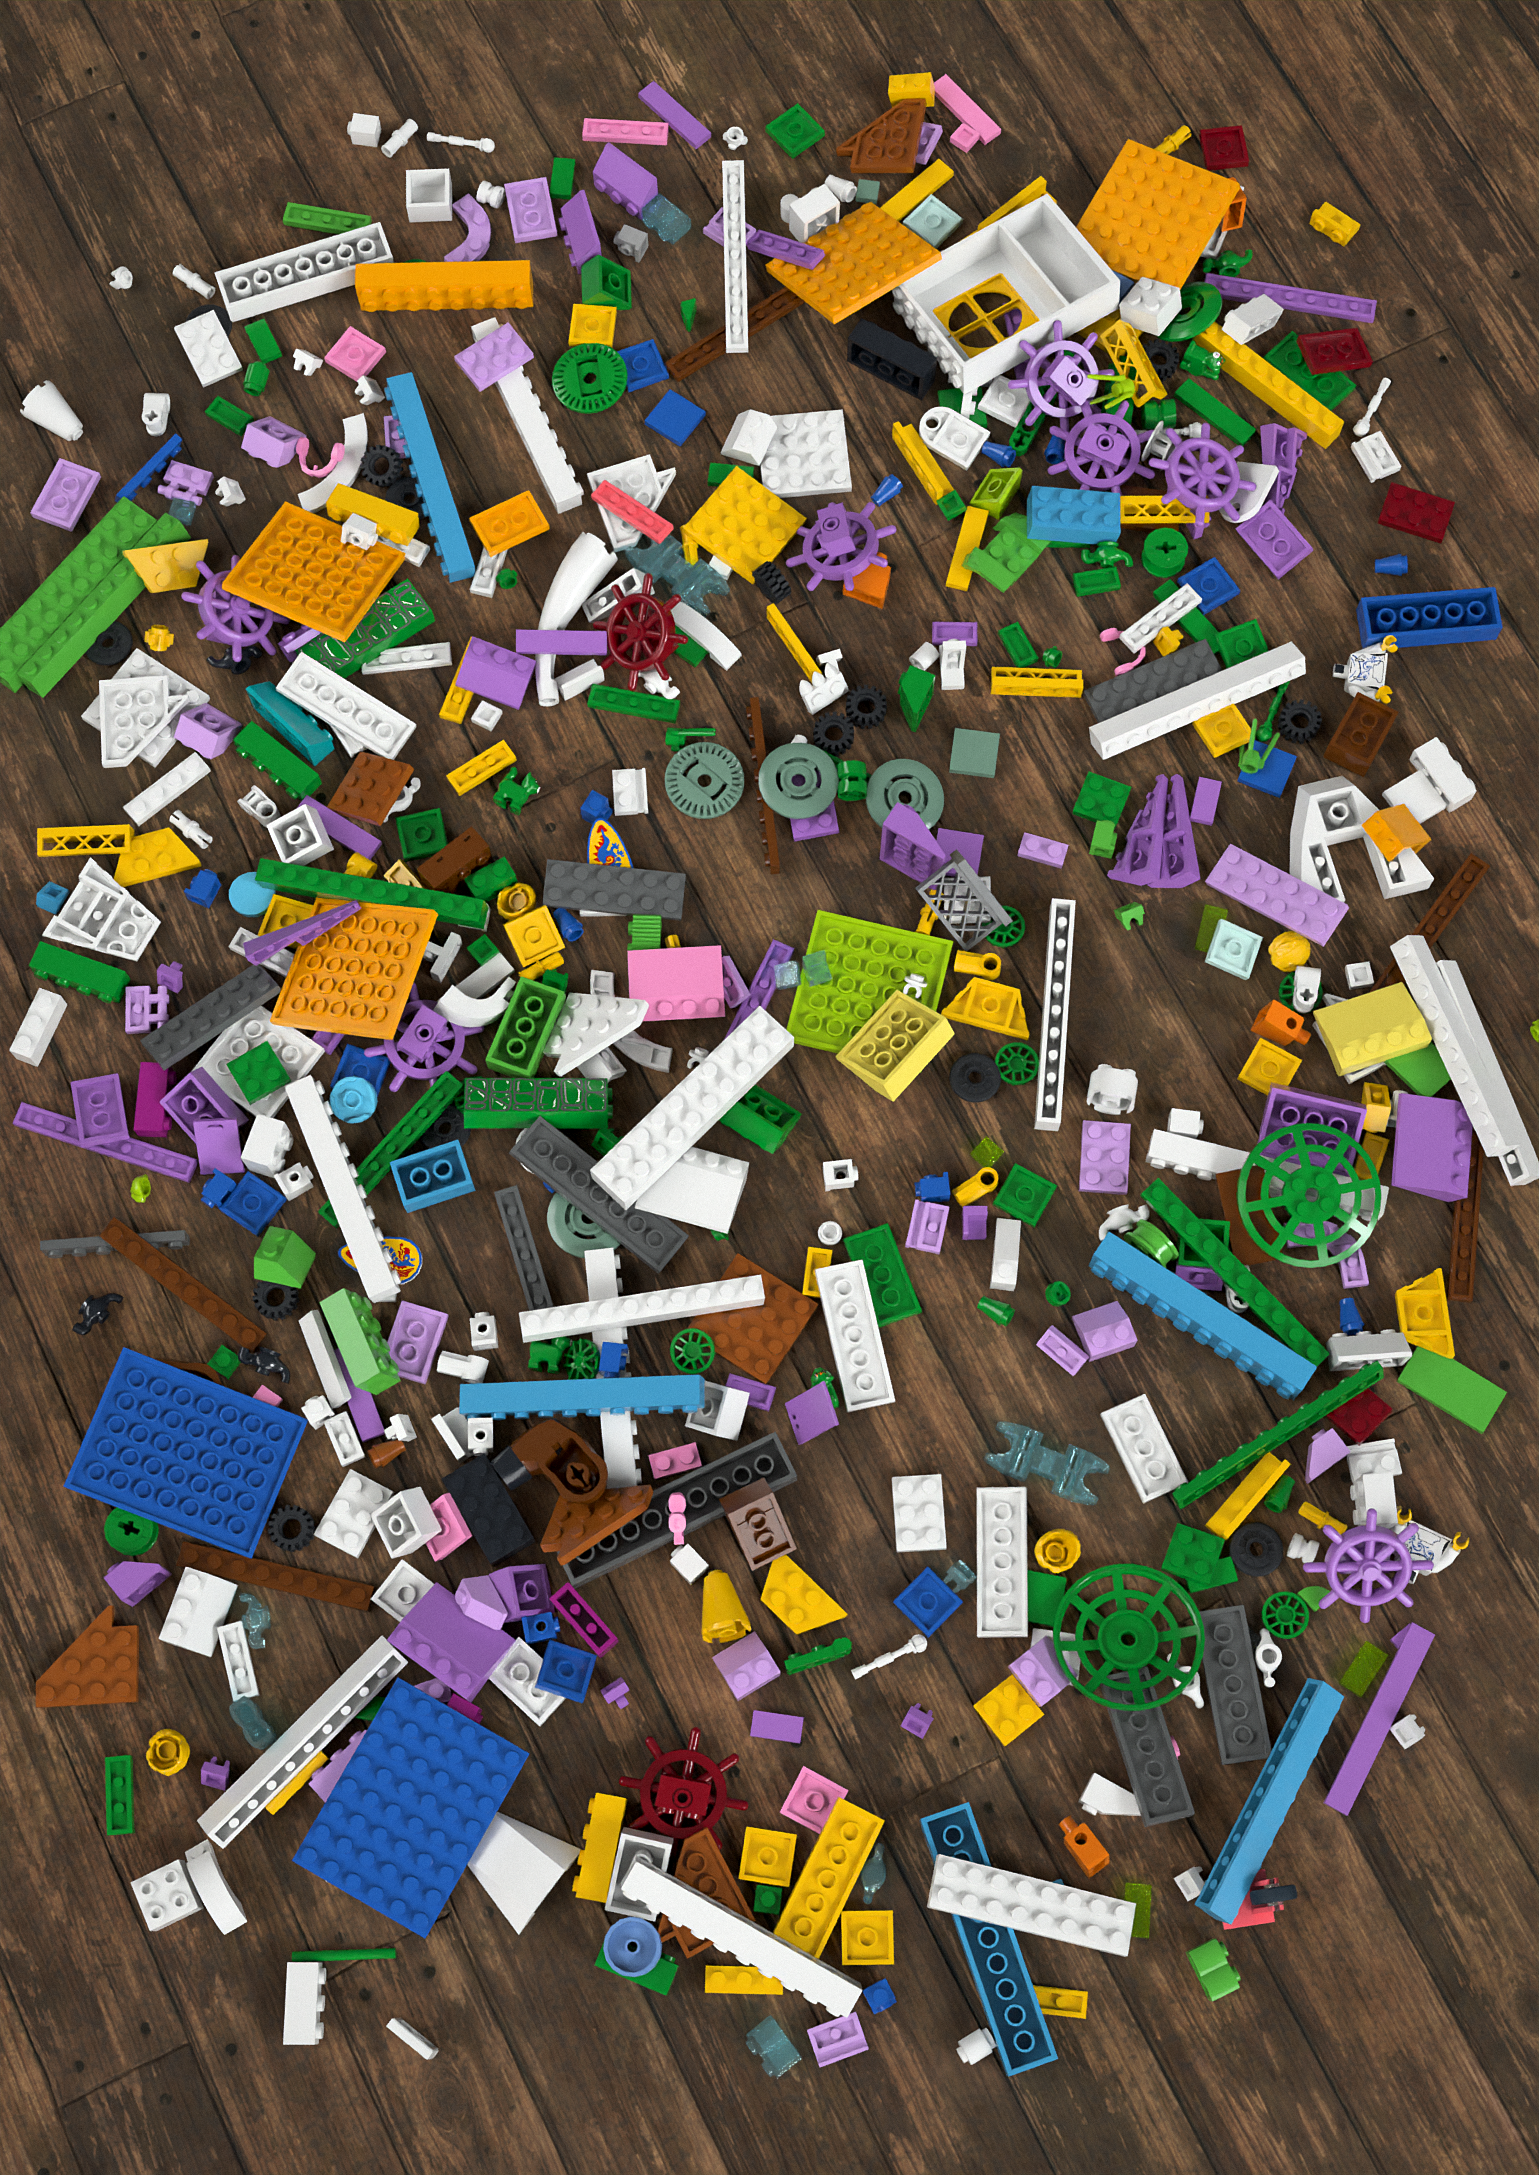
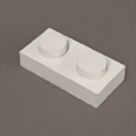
(344, 1439)

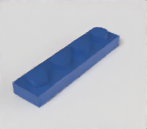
(156, 464)

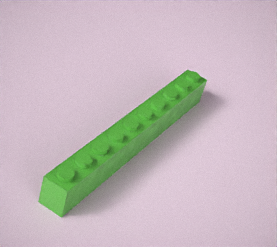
(94, 613)

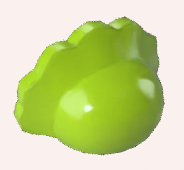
(140, 1188)

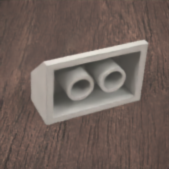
(1355, 1351)
(197, 1611)

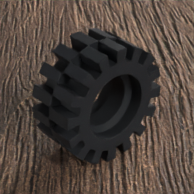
(1165, 351)
(369, 465)
(771, 582)
(866, 695)
(829, 722)
(1299, 733)
(281, 1310)
(278, 1521)

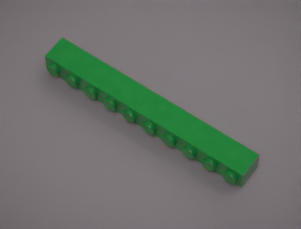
(340, 886)

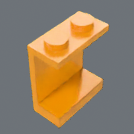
(1395, 830)

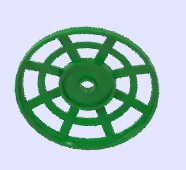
(1294, 1197)
(1129, 1623)

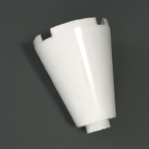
(52, 412)

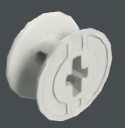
(1159, 444)

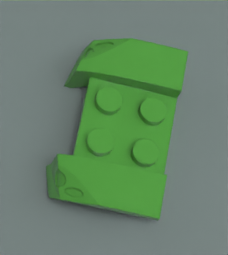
(1007, 554)

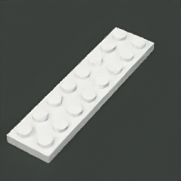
(1031, 1905)

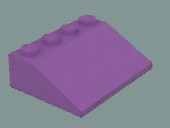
(910, 845)
(1297, 1106)
(1432, 1147)
(450, 1643)

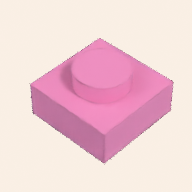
(964, 137)

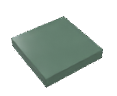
(974, 753)

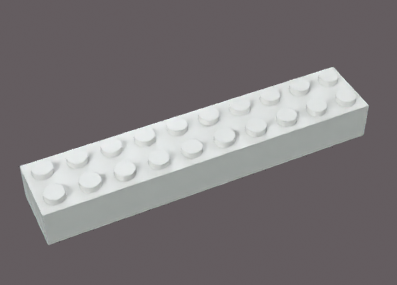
(692, 1108)

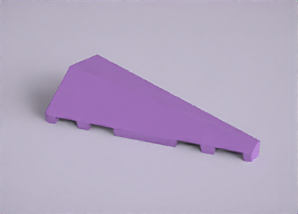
(1281, 449)
(1143, 852)
(1179, 856)
(303, 932)

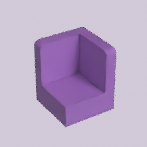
(974, 1222)

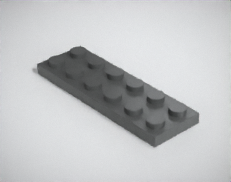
(1152, 681)
(613, 889)
(210, 1016)
(1233, 1686)
(1148, 1755)

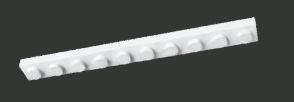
(735, 257)

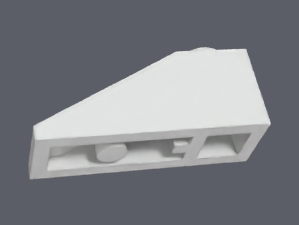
(602, 603)
(1005, 1254)
(1107, 1798)

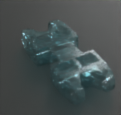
(688, 580)
(1047, 1463)

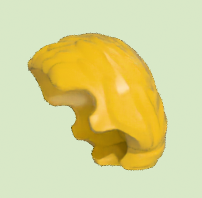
(516, 901)
(1289, 951)
(1057, 1550)
(167, 1752)

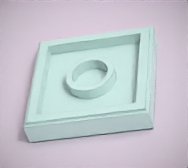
(933, 221)
(1233, 949)

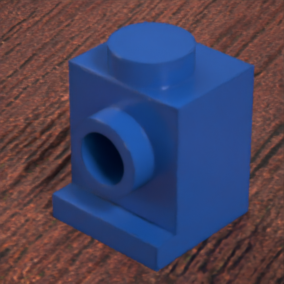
(595, 807)
(203, 888)
(933, 1188)
(217, 1189)
(612, 1359)
(531, 1633)
(879, 1996)

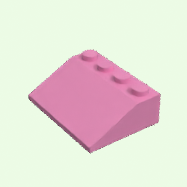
(678, 982)

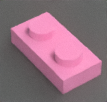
(675, 1461)

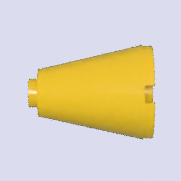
(722, 1610)

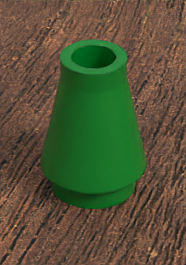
(996, 1310)
(1278, 1496)

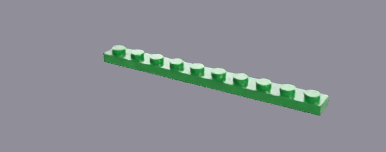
(1233, 1272)
(1272, 1438)

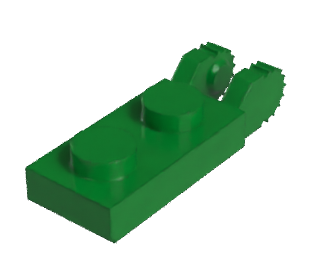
(818, 1656)

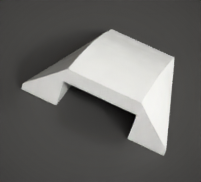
(103, 917)
(519, 1866)

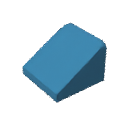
(51, 897)

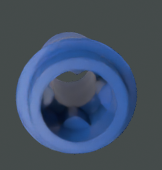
(1055, 450)
(1001, 454)
(887, 489)
(1392, 565)
(569, 926)
(1349, 1317)

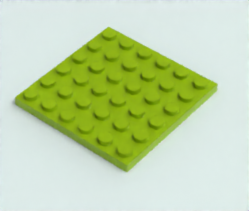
(866, 969)

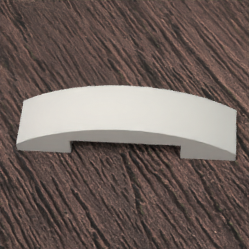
(706, 635)

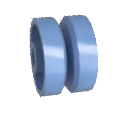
(617, 1942)

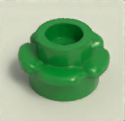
(507, 578)
(1052, 657)

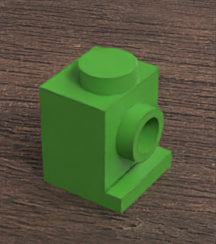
(1103, 839)

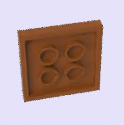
(370, 788)

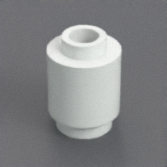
(976, 2046)

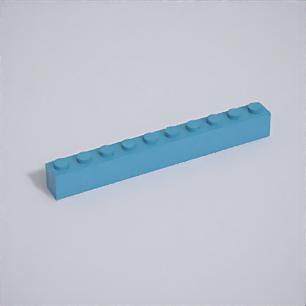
(430, 476)
(583, 1396)
(1269, 1801)

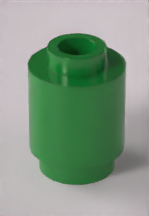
(256, 378)

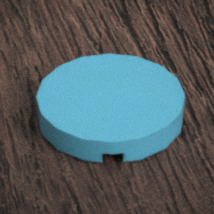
(248, 896)
(353, 1099)

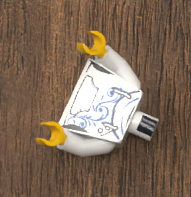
(1367, 671)
(1428, 1546)

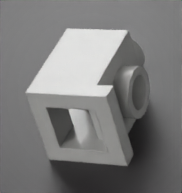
(632, 242)

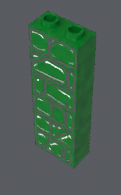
(385, 625)
(522, 1100)

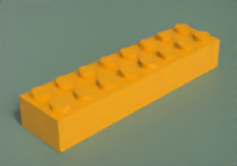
(444, 285)

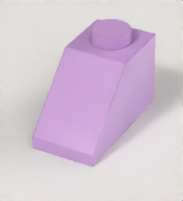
(1324, 1453)
(481, 1601)

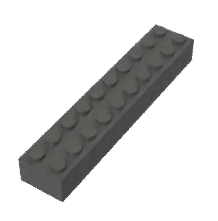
(702, 1494)

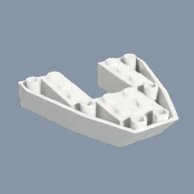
(1332, 814)

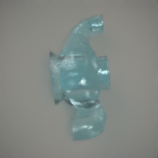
(256, 1620)
(873, 1874)

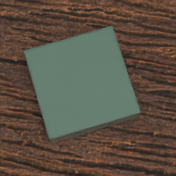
(867, 191)

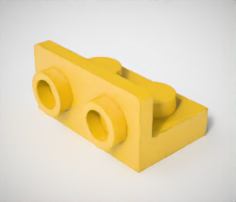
(1334, 224)

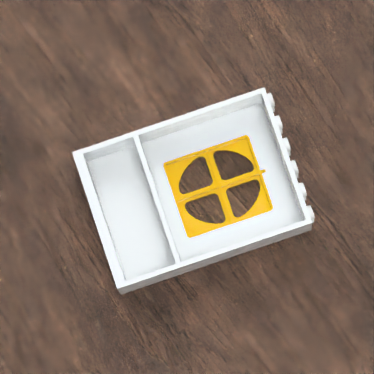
(1026, 256)

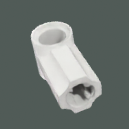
(470, 1368)

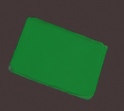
(688, 312)
(371, 1709)

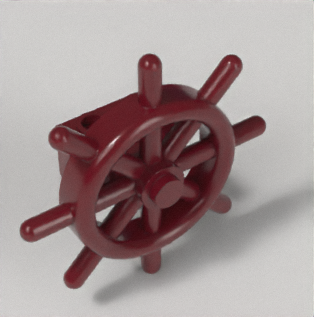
(649, 632)
(683, 1793)

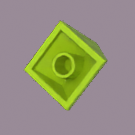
(997, 490)

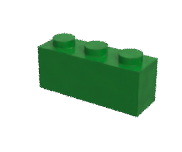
(657, 1979)

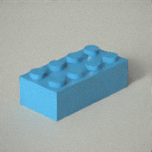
(1073, 515)

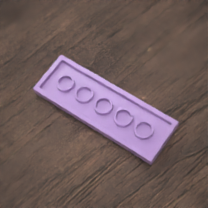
(1277, 895)

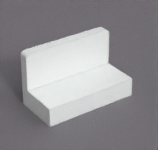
(579, 679)
(602, 1065)
(455, 1432)

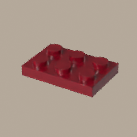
(1334, 351)
(1416, 512)

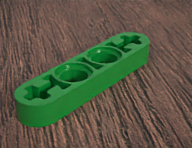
(1028, 437)

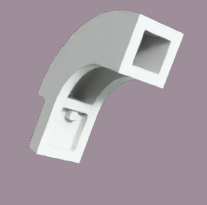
(472, 1012)
(213, 1888)

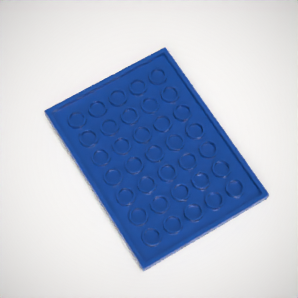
(186, 1453)
(411, 1807)

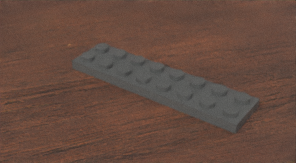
(568, 1172)

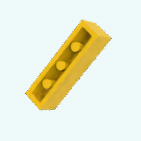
(392, 520)
(601, 1847)

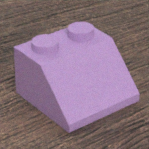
(271, 441)
(207, 730)
(1104, 1331)
(746, 1666)
(1040, 1672)

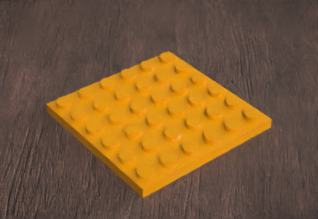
(1155, 214)
(862, 261)
(310, 574)
(356, 972)

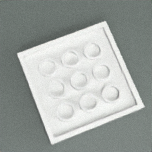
(807, 455)
(142, 665)
(291, 1047)

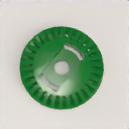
(1198, 318)
(569, 378)

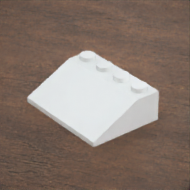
(698, 1190)

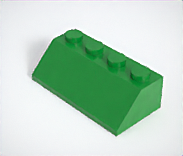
(762, 1118)

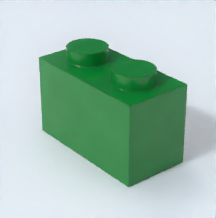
(491, 880)

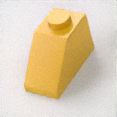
(1378, 1107)

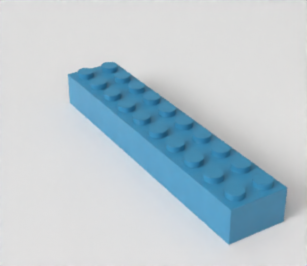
(1201, 1316)
(993, 1955)

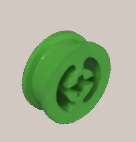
(1152, 1243)

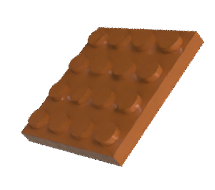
(759, 1335)

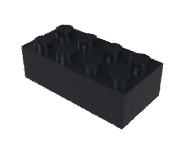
(891, 359)
(488, 1510)

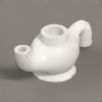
(656, 684)
(405, 797)
(1122, 1219)
(1267, 1657)
(1193, 1688)

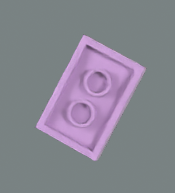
(530, 210)
(494, 357)
(65, 494)
(1104, 1157)
(416, 1340)

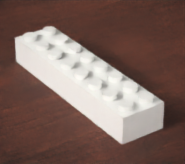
(301, 272)

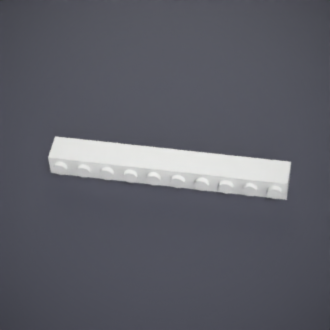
(535, 433)
(1197, 700)
(1055, 1015)
(1455, 1046)
(1207, 1159)
(1521, 1163)
(342, 1188)
(641, 1308)
(616, 1430)
(301, 1742)
(741, 1936)

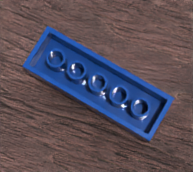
(1430, 617)

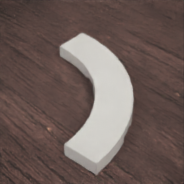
(345, 471)
(632, 1045)

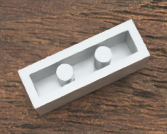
(1252, 319)
(1443, 773)
(38, 1027)
(304, 2003)

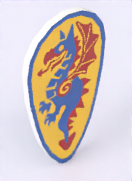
(606, 846)
(404, 1253)

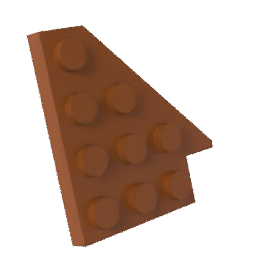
(889, 141)
(579, 1527)
(95, 1667)
(706, 1871)

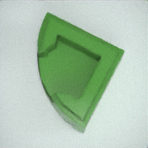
(1312, 1596)

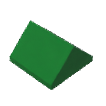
(1188, 1257)

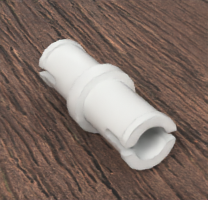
(399, 138)
(193, 281)
(190, 829)

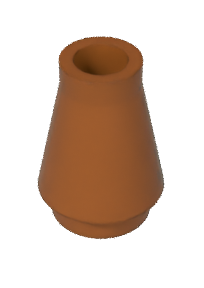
(385, 1452)

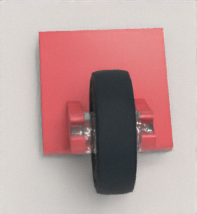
(1261, 1901)

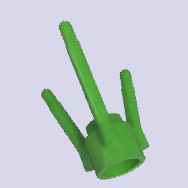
(1251, 761)

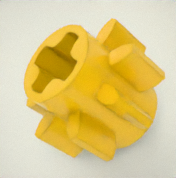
(159, 637)

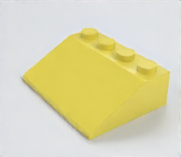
(1372, 1028)
(896, 1044)

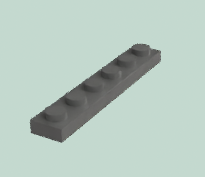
(81, 1246)
(523, 1248)

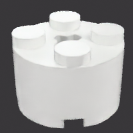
(1112, 1089)

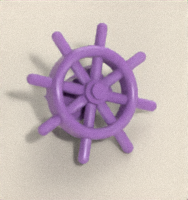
(1062, 376)
(1102, 448)
(1195, 480)
(836, 535)
(225, 611)
(421, 1041)
(1366, 1556)

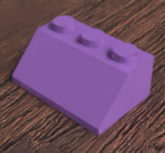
(624, 180)
(580, 230)
(495, 673)
(200, 1098)

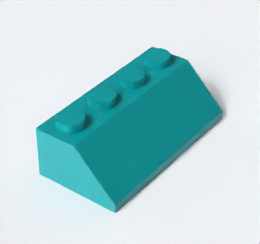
(291, 722)

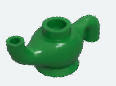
(1227, 263)
(1107, 555)

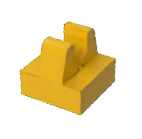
(1167, 640)

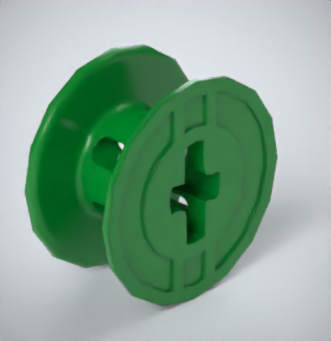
(1167, 563)
(126, 1542)

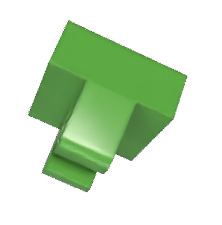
(1130, 911)

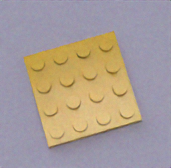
(744, 524)

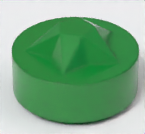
(1057, 1293)

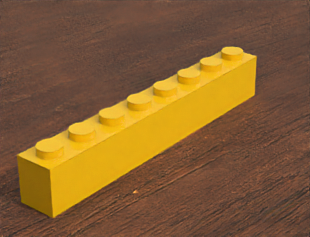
(1272, 386)

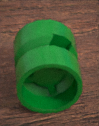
(1154, 413)
(851, 778)

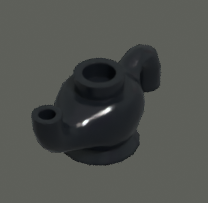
(236, 668)
(95, 1311)
(265, 1362)

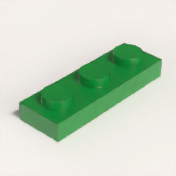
(119, 1795)

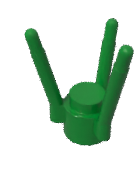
(677, 736)

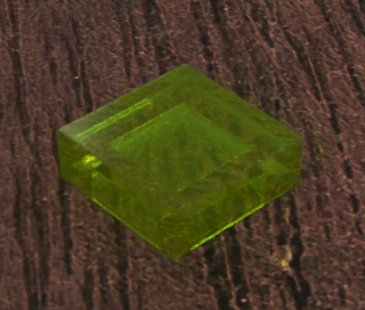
(986, 1153)

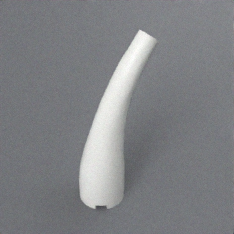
(573, 583)

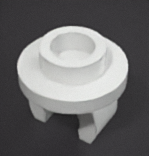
(123, 278)
(916, 981)
(698, 1055)

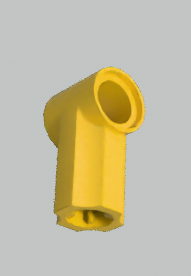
(360, 866)
(974, 964)
(974, 1188)

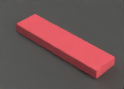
(632, 511)

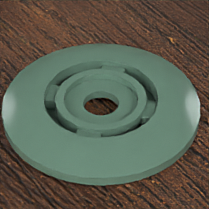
(712, 761)
(923, 787)
(803, 800)
(566, 1219)

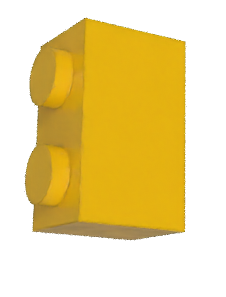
(911, 87)

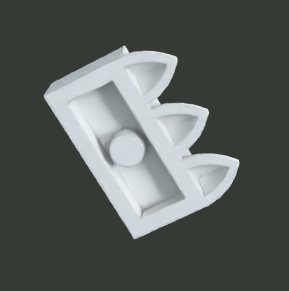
(824, 689)

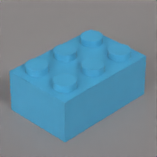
(432, 1176)

